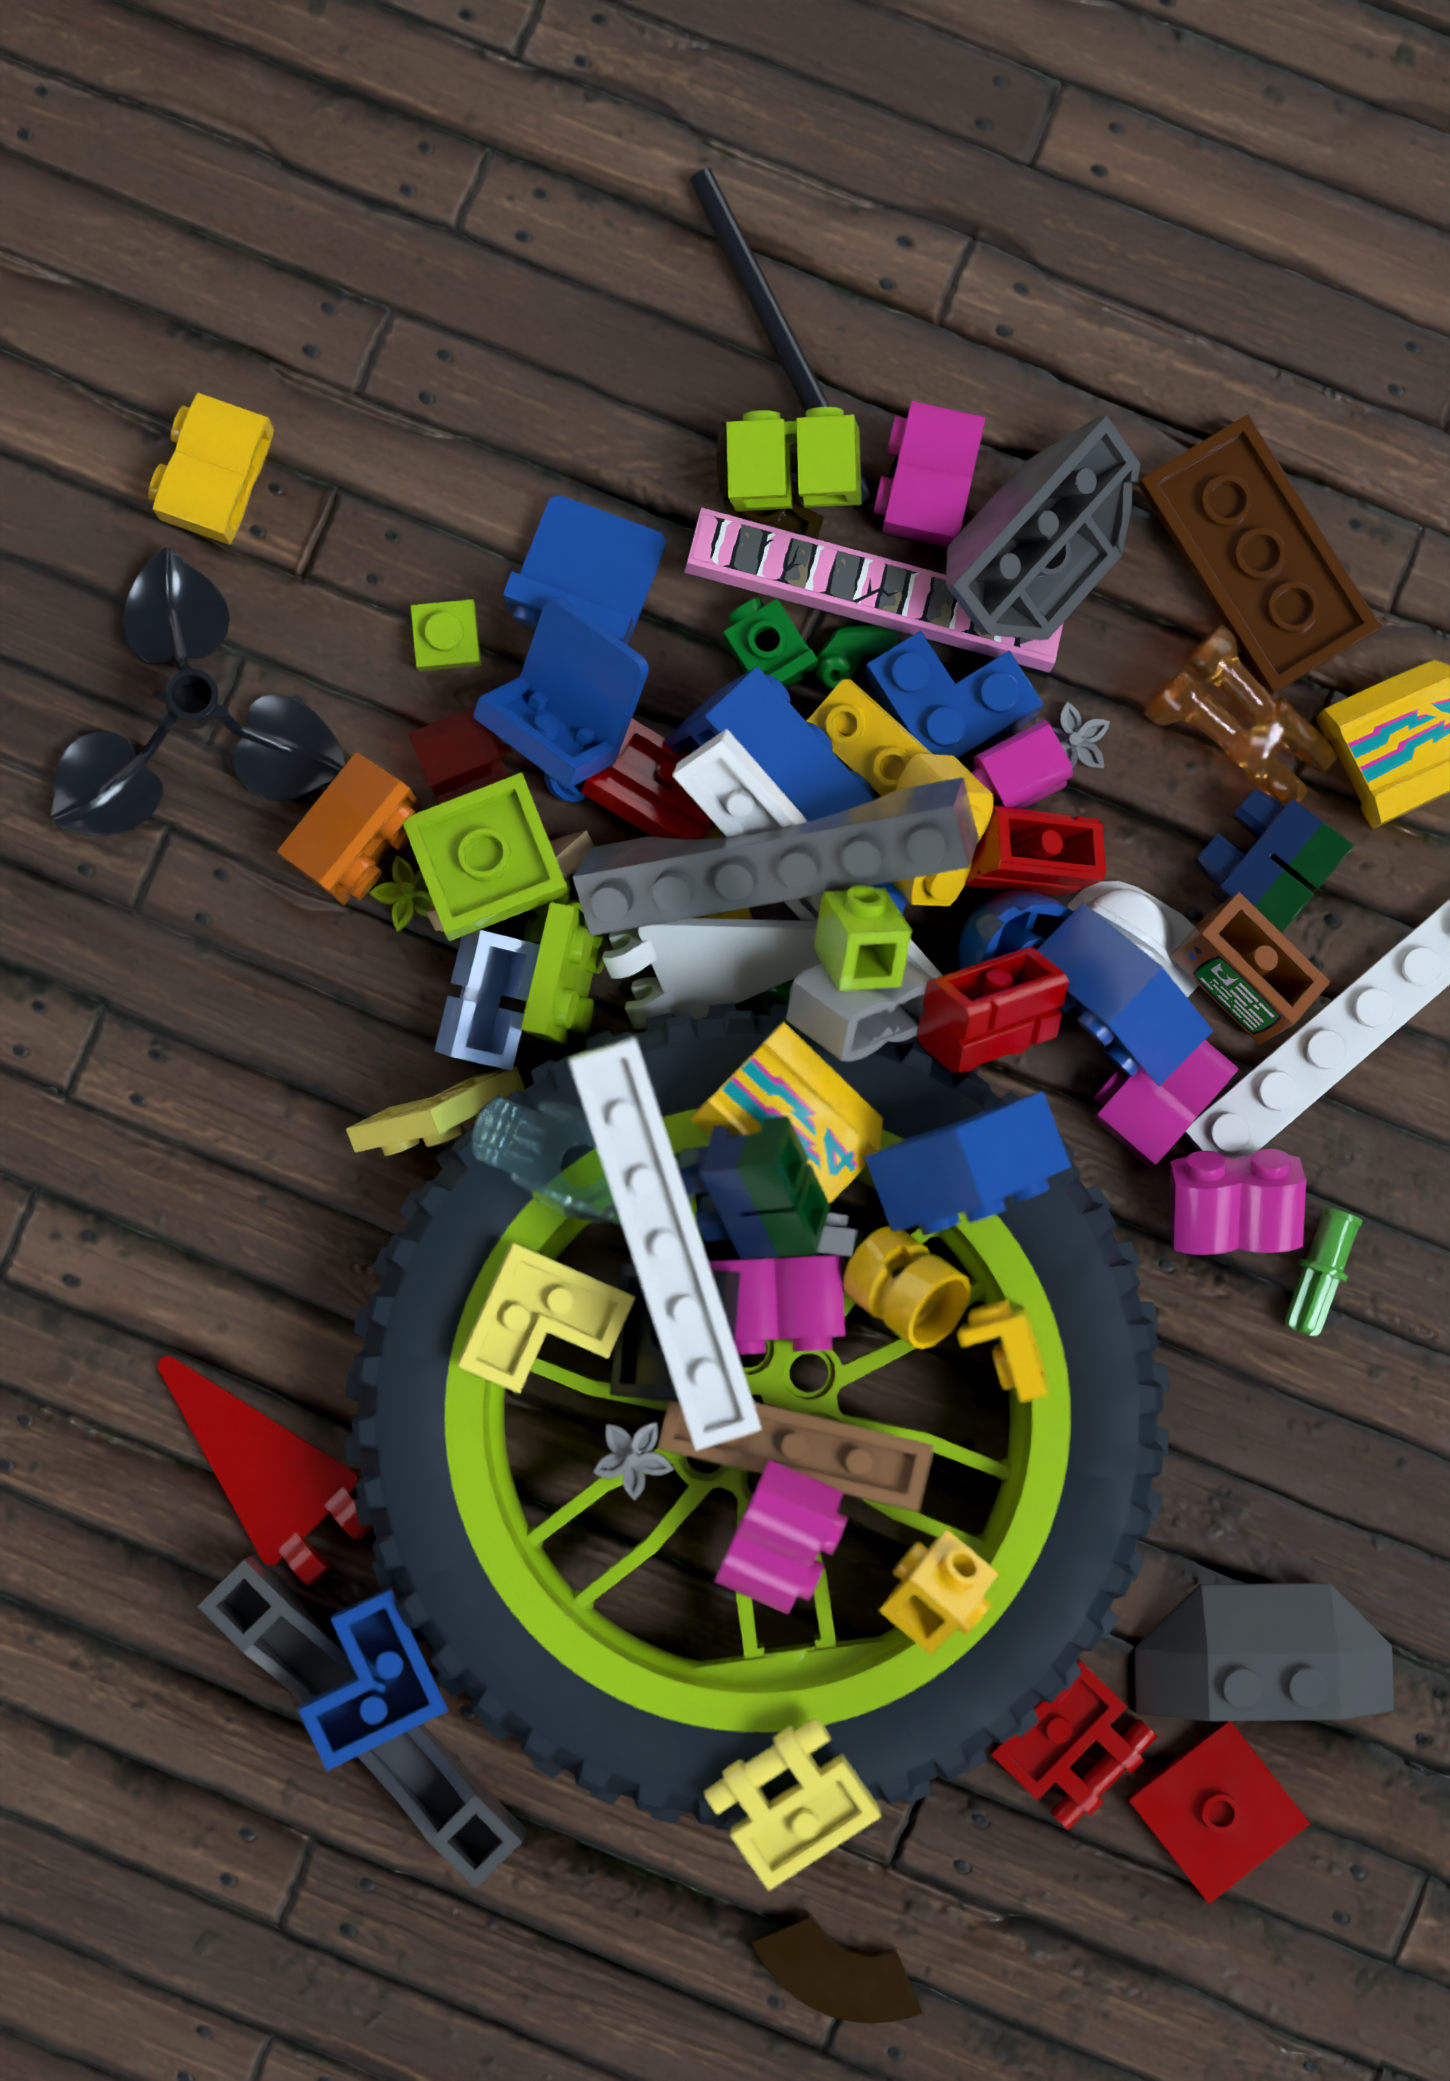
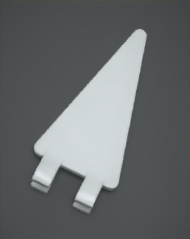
(707, 962)

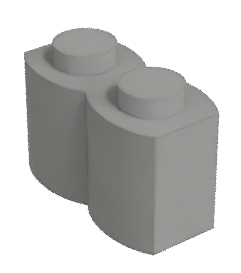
(856, 1021)

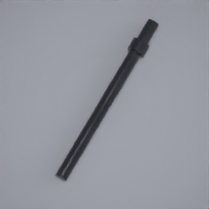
(763, 300)

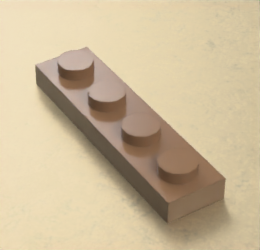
(834, 1453)

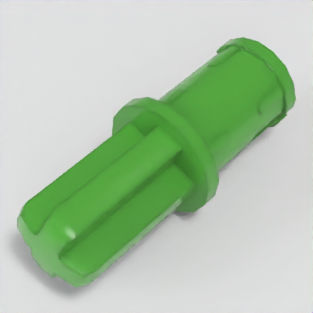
(1322, 1271)

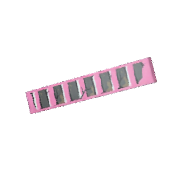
(847, 585)

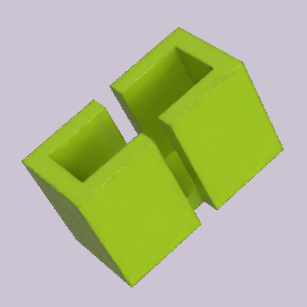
(762, 460)

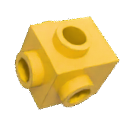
(946, 1579)

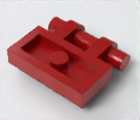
(1063, 1735)

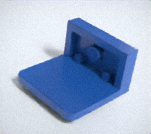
(590, 561)
(570, 698)

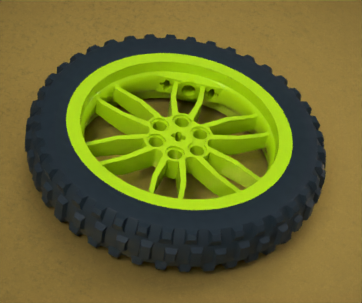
(668, 1724)

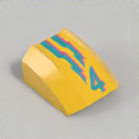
(1395, 741)
(794, 1081)

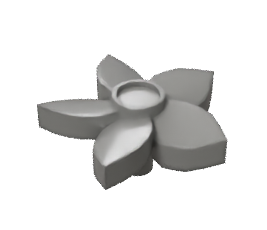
(1079, 739)
(632, 1457)

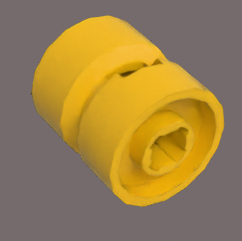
(907, 1287)

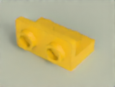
(866, 736)
(1018, 1356)

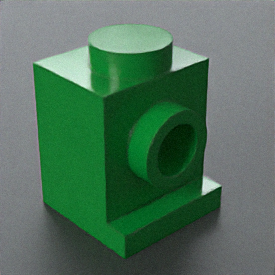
(787, 663)

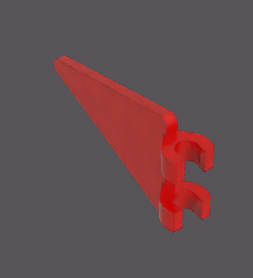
(268, 1472)

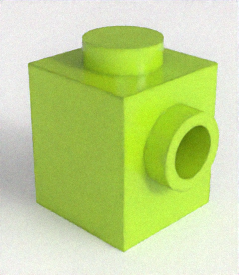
(862, 938)

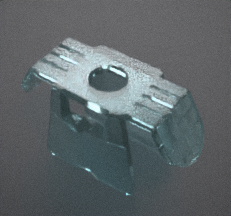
(532, 1151)

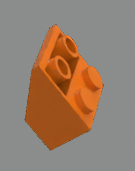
(351, 829)

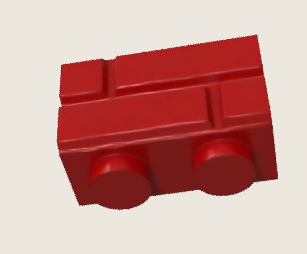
(1038, 852)
(992, 1009)

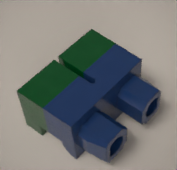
(1283, 864)
(757, 1191)

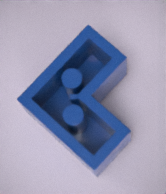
(947, 715)
(1124, 997)
(969, 1166)
(390, 1687)

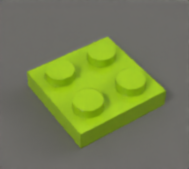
(485, 857)
(562, 978)

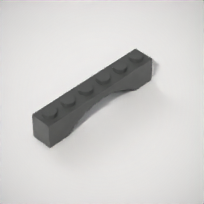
(879, 842)
(415, 1767)

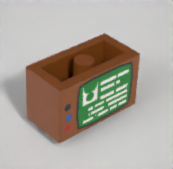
(1250, 969)

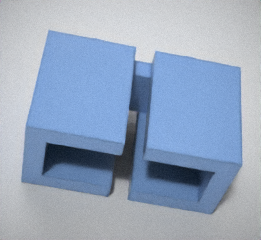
(474, 1024)

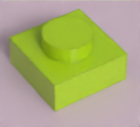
(445, 635)

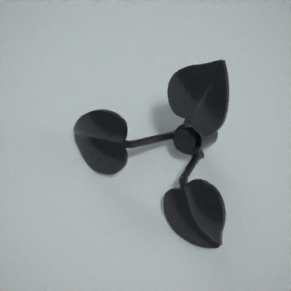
(177, 616)

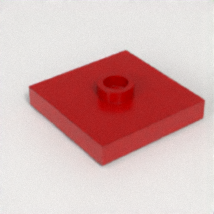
(1218, 1810)

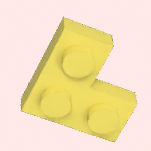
(435, 1117)
(536, 1298)

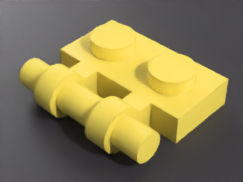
(805, 1819)

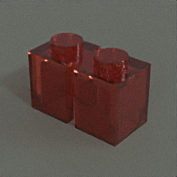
(457, 753)

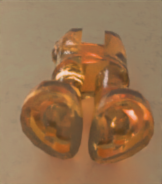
(1252, 750)

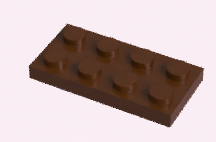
(1259, 555)

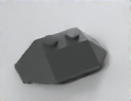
(1046, 535)
(1263, 1657)

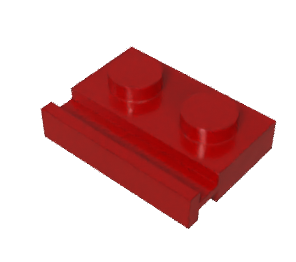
(644, 788)

